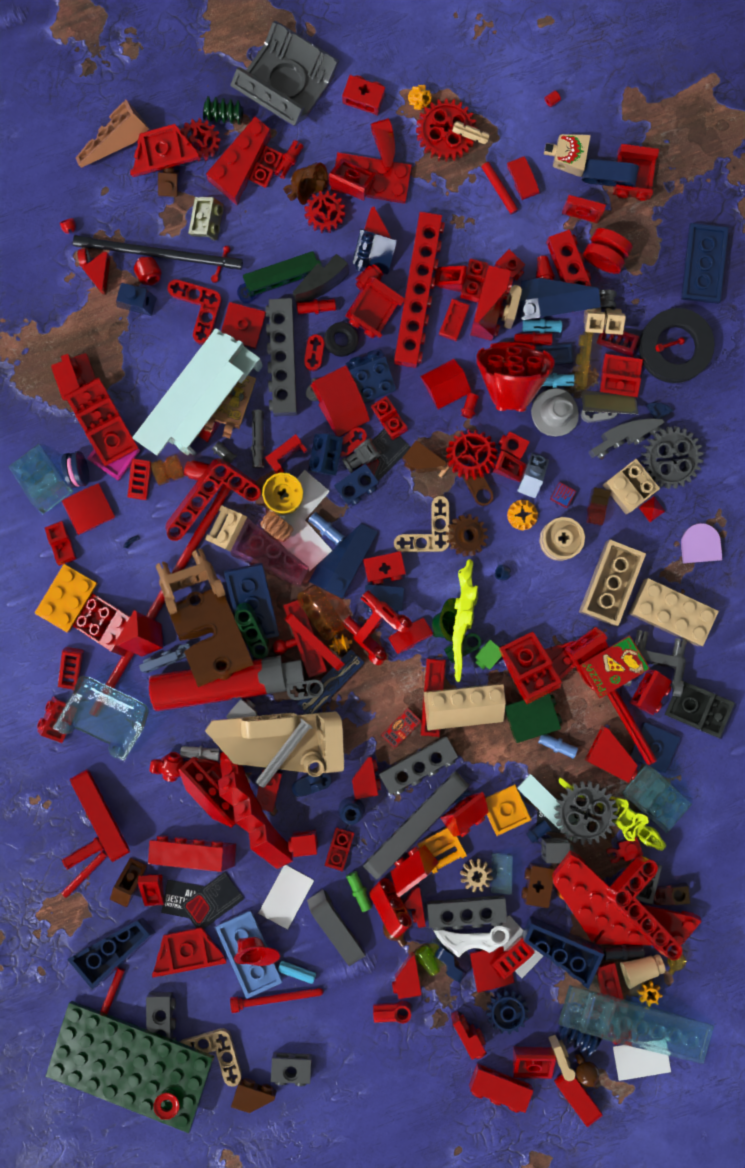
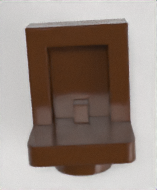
(168, 182)

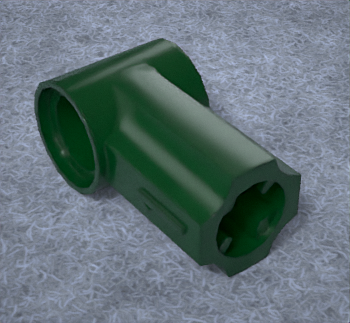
(466, 649)

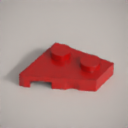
(561, 661)

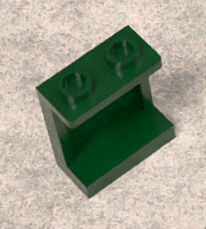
(533, 718)

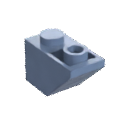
(533, 475)

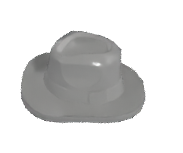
(554, 412)

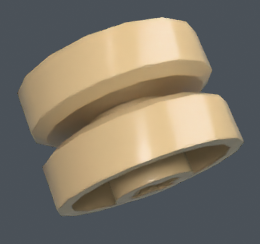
(570, 531)

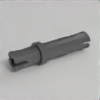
(258, 439)

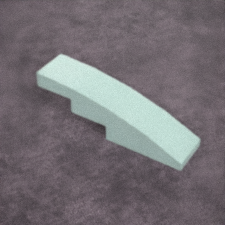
(542, 799)

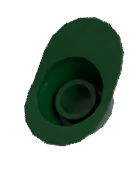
(445, 620)

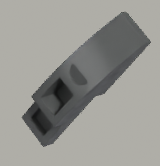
(631, 432)

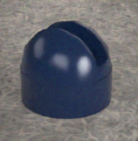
(502, 572)

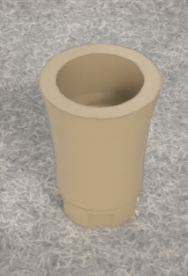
(641, 970)

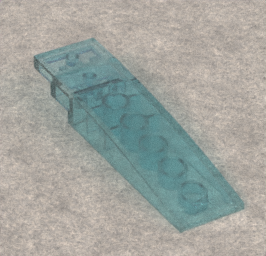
(635, 1024)

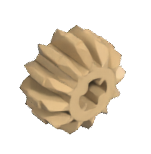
(482, 877)

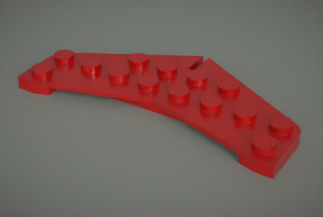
(599, 918)

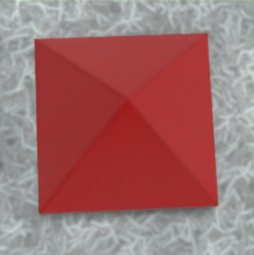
(651, 509)

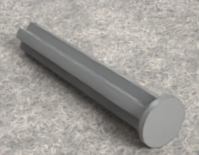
(283, 753)

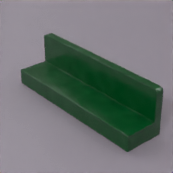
(280, 273)

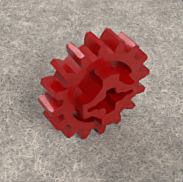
(205, 133)
(332, 209)

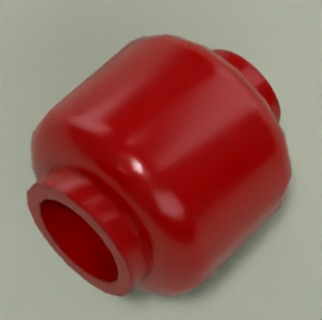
(147, 270)

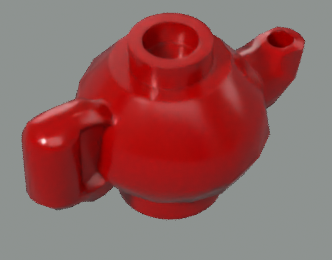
(168, 766)

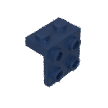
(371, 375)

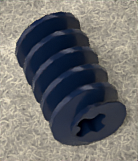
(586, 1041)

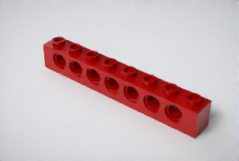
(426, 223)

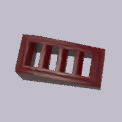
(635, 339)

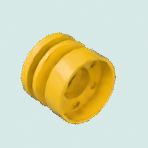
(278, 483)

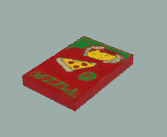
(614, 667)

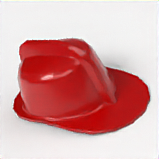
(254, 952)

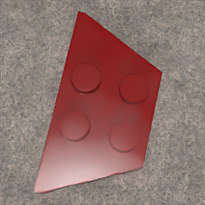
(161, 150)
(186, 952)

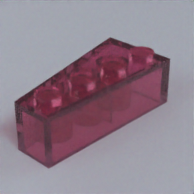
(257, 547)

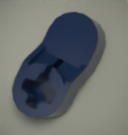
(302, 786)
(453, 970)

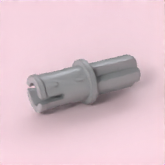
(199, 752)

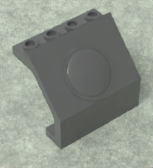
(287, 74)

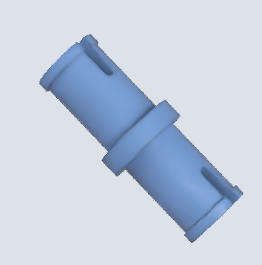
(326, 528)
(558, 745)

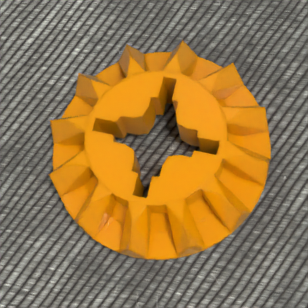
(516, 521)

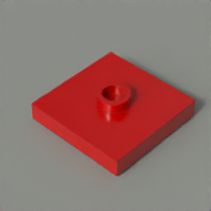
(583, 209)
(244, 324)

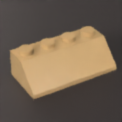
(464, 706)

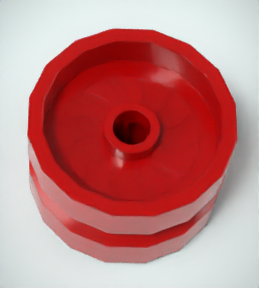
(607, 251)

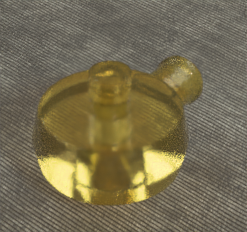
(676, 965)

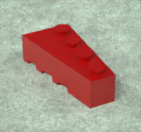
(236, 164)
(192, 853)

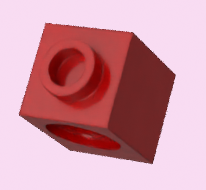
(521, 445)

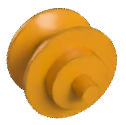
(340, 644)

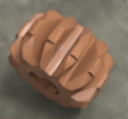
(276, 526)

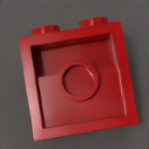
(470, 1036)

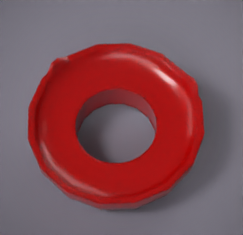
(166, 1114)

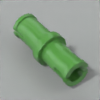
(359, 891)

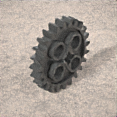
(673, 474)
(579, 828)

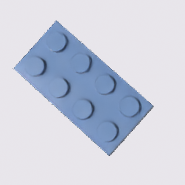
(251, 977)

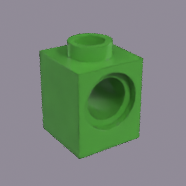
(488, 655)

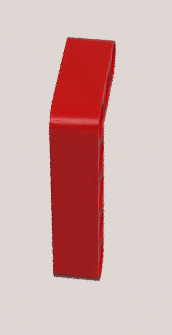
(207, 494)
(639, 913)

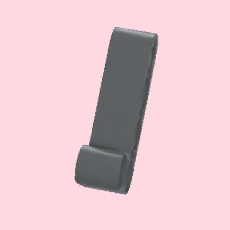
(335, 928)

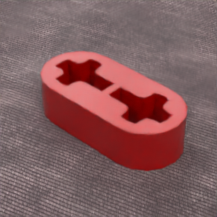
(309, 353)
(350, 436)

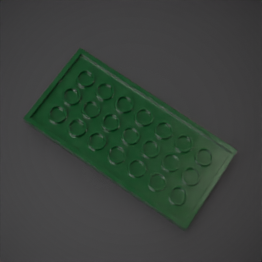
(128, 1065)

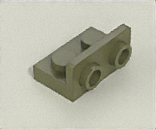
(206, 217)

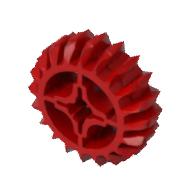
(485, 446)

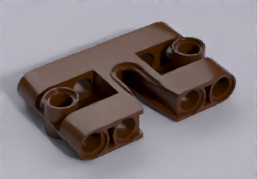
(222, 648)

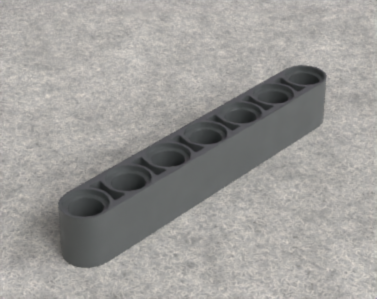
(416, 825)

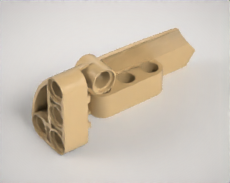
(259, 739)

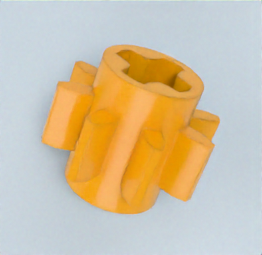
(419, 97)
(645, 997)

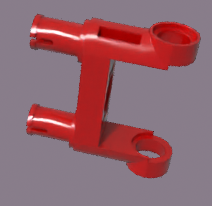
(381, 612)

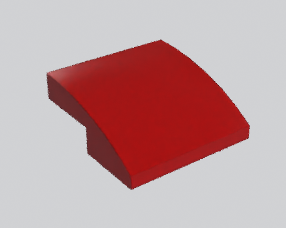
(621, 375)
(88, 509)
(484, 973)

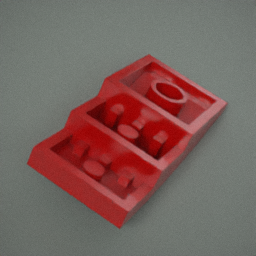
(101, 421)

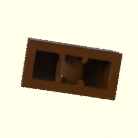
(541, 896)

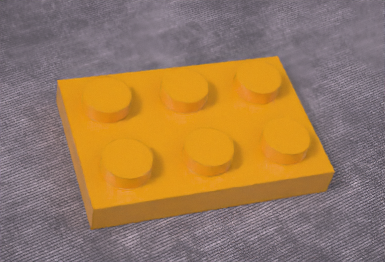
(66, 598)

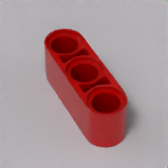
(390, 908)
(579, 1100)

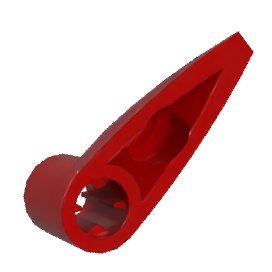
(384, 139)

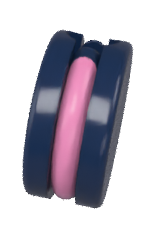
(75, 469)

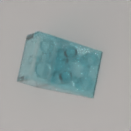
(40, 479)
(656, 798)

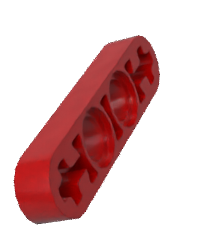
(320, 647)

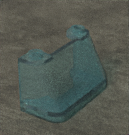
(104, 715)

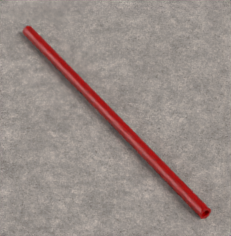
(180, 565)

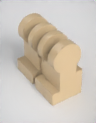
(610, 320)

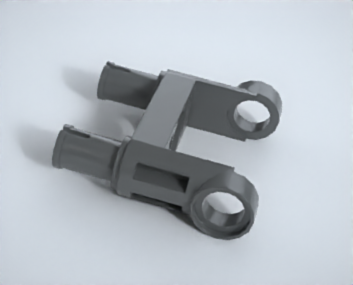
(675, 661)

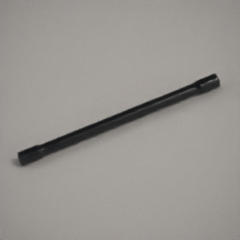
(226, 262)

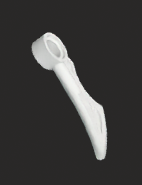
(461, 942)

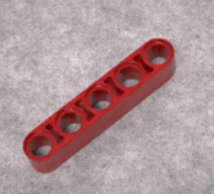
(100, 815)

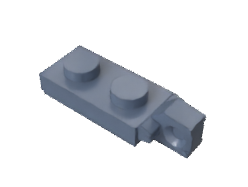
(167, 658)

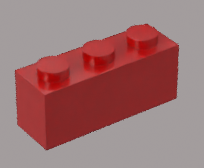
(500, 1088)

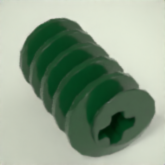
(223, 111)

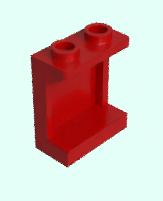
(645, 158)
(373, 307)
(586, 648)

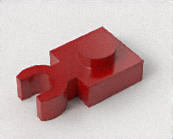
(627, 850)

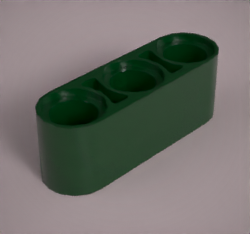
(252, 639)

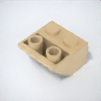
(631, 486)

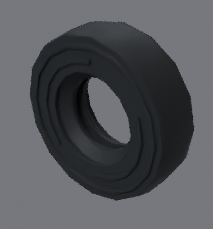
(349, 331)

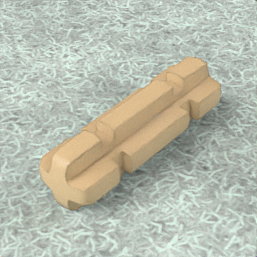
(471, 132)

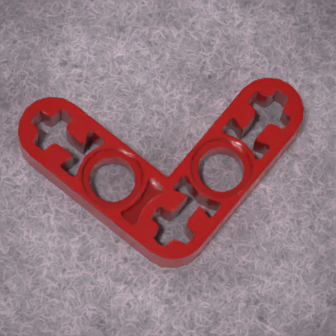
(206, 307)

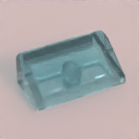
(501, 873)

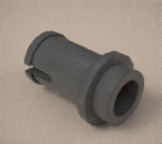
(223, 452)

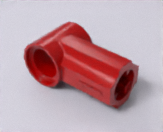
(389, 1012)

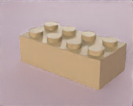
(612, 583)
(673, 612)

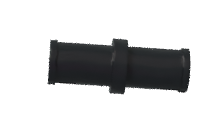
(624, 952)

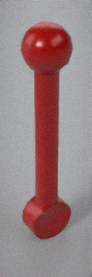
(214, 278)
(660, 347)

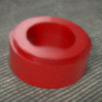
(83, 257)

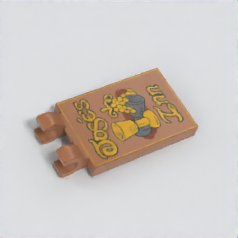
(233, 407)

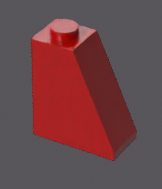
(611, 756)

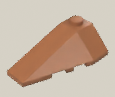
(119, 133)

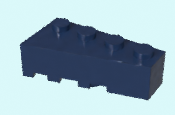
(571, 953)
(103, 958)

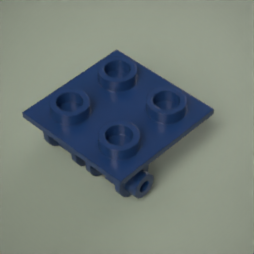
(374, 249)

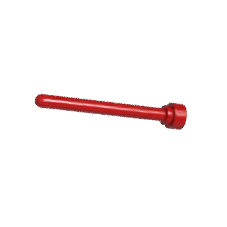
(238, 1003)

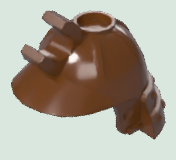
(307, 181)

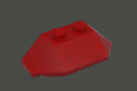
(201, 782)

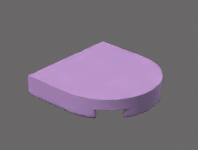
(701, 544)

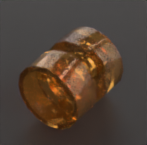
(165, 470)

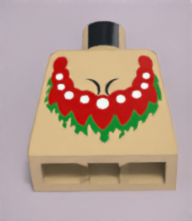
(569, 153)

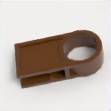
(476, 485)

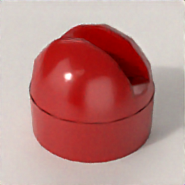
(68, 224)

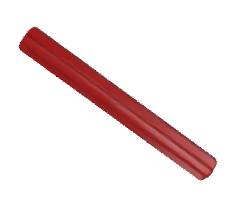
(632, 727)

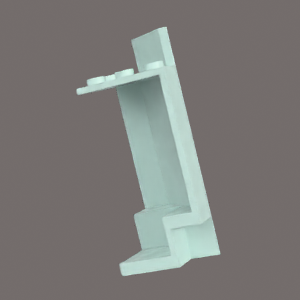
(197, 393)

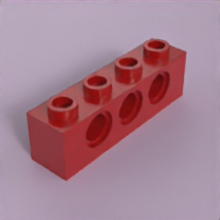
(567, 241)

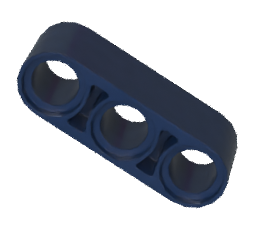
(610, 173)

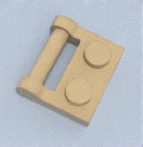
(511, 309)
(230, 529)
(561, 1057)

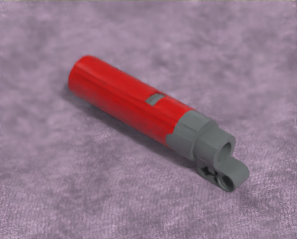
(265, 677)

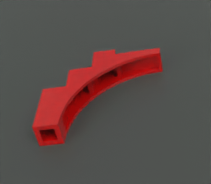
(249, 815)

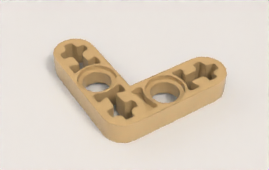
(430, 538)
(216, 1045)

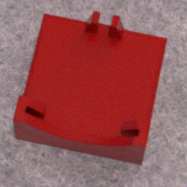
(284, 452)

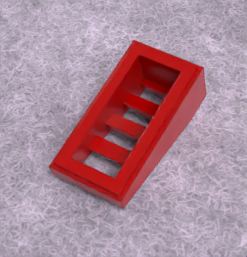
(133, 471)
(67, 651)
(508, 953)

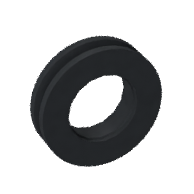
(691, 323)

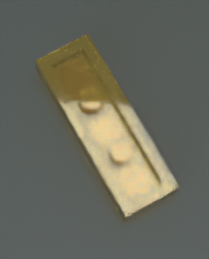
(582, 360)

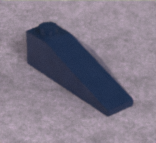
(550, 297)
(342, 563)

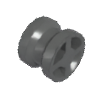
(608, 299)

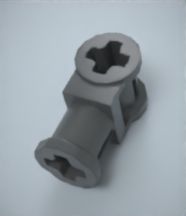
(362, 455)

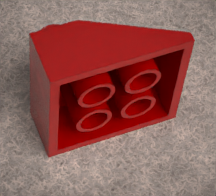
(494, 289)

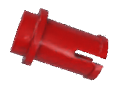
(469, 407)

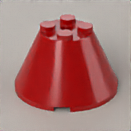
(513, 373)

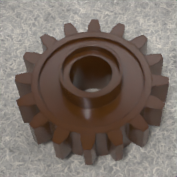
(457, 538)

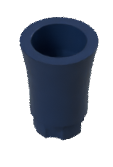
(351, 803)

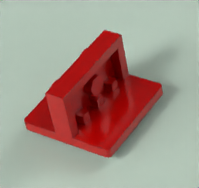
(72, 373)

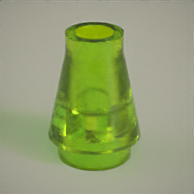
(426, 958)

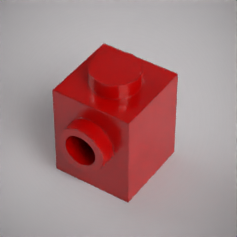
(511, 262)

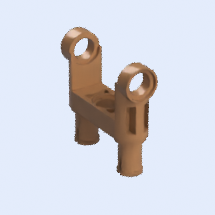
(200, 572)

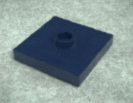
(660, 742)

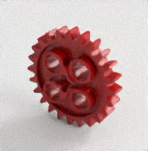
(442, 146)

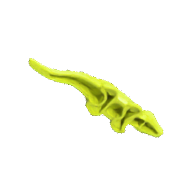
(465, 614)
(630, 823)

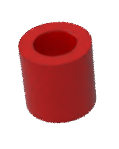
(552, 98)

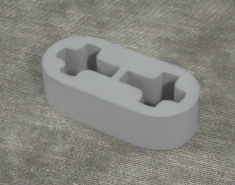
(597, 417)

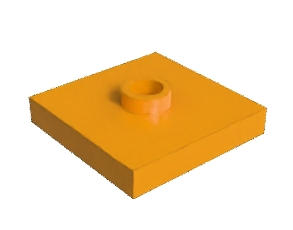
(506, 810)

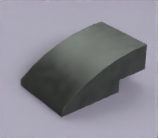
(321, 280)
(701, 710)

